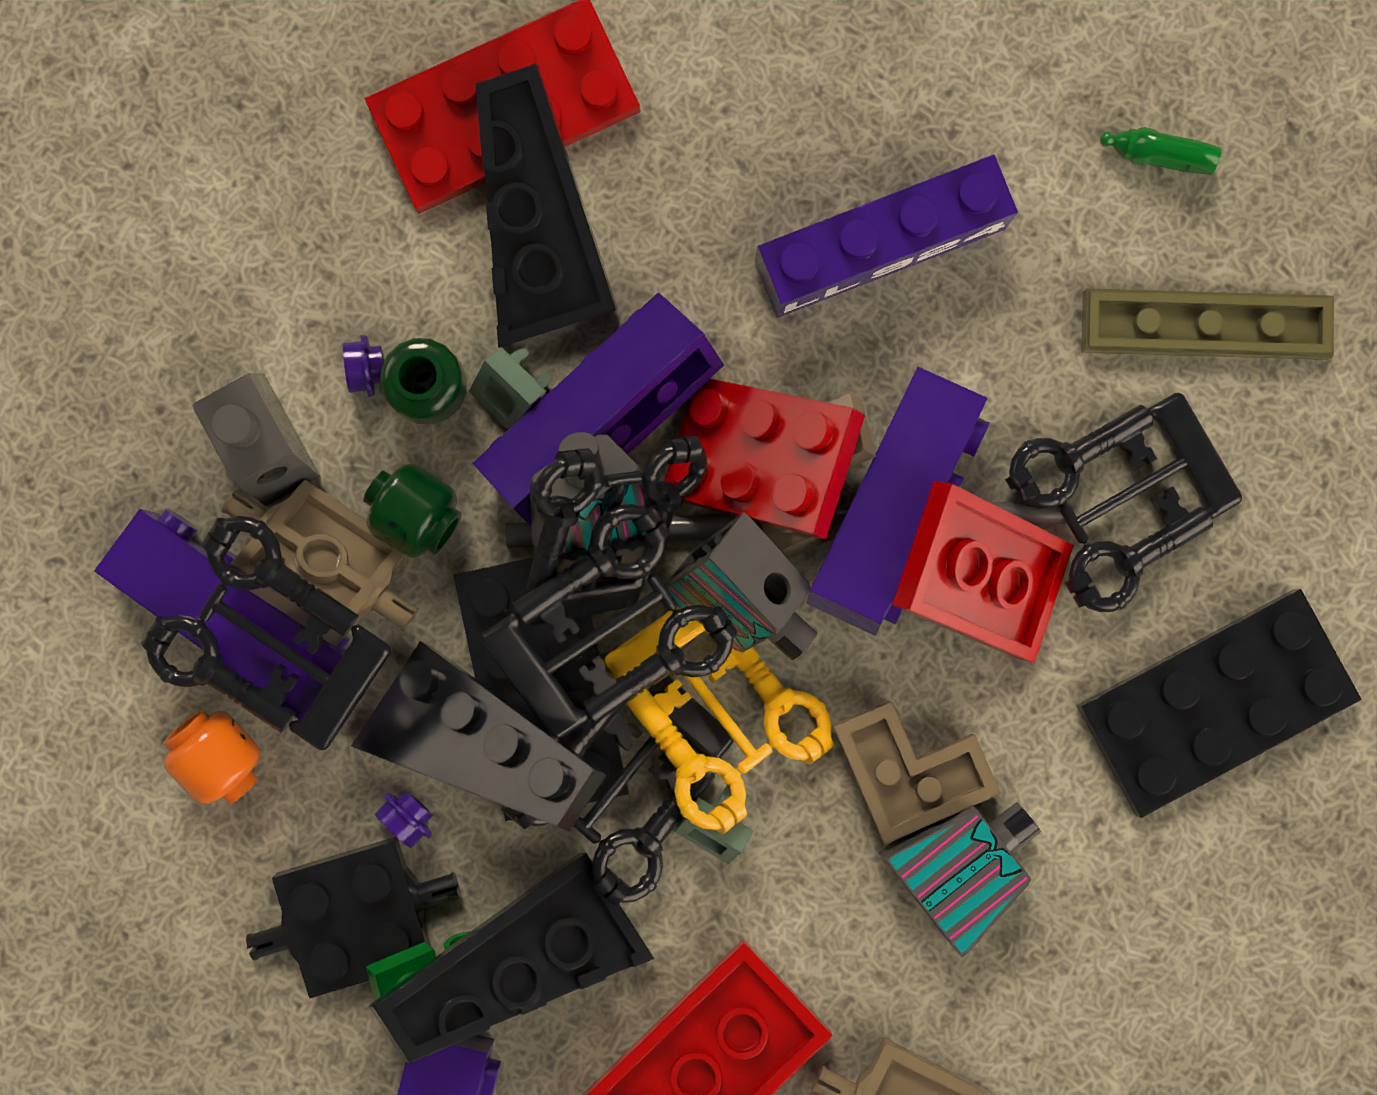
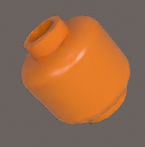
(212, 757)

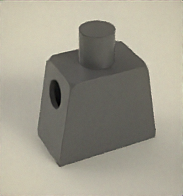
(254, 437)

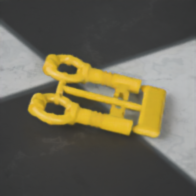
(689, 765)

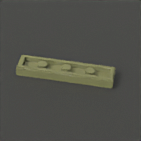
(1207, 324)

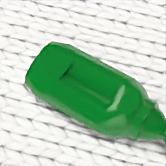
(1163, 150)

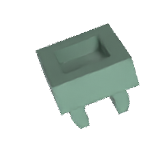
(507, 388)
(723, 846)

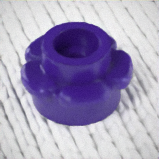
(362, 365)
(405, 818)

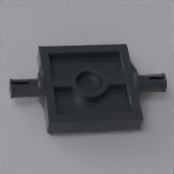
(350, 914)

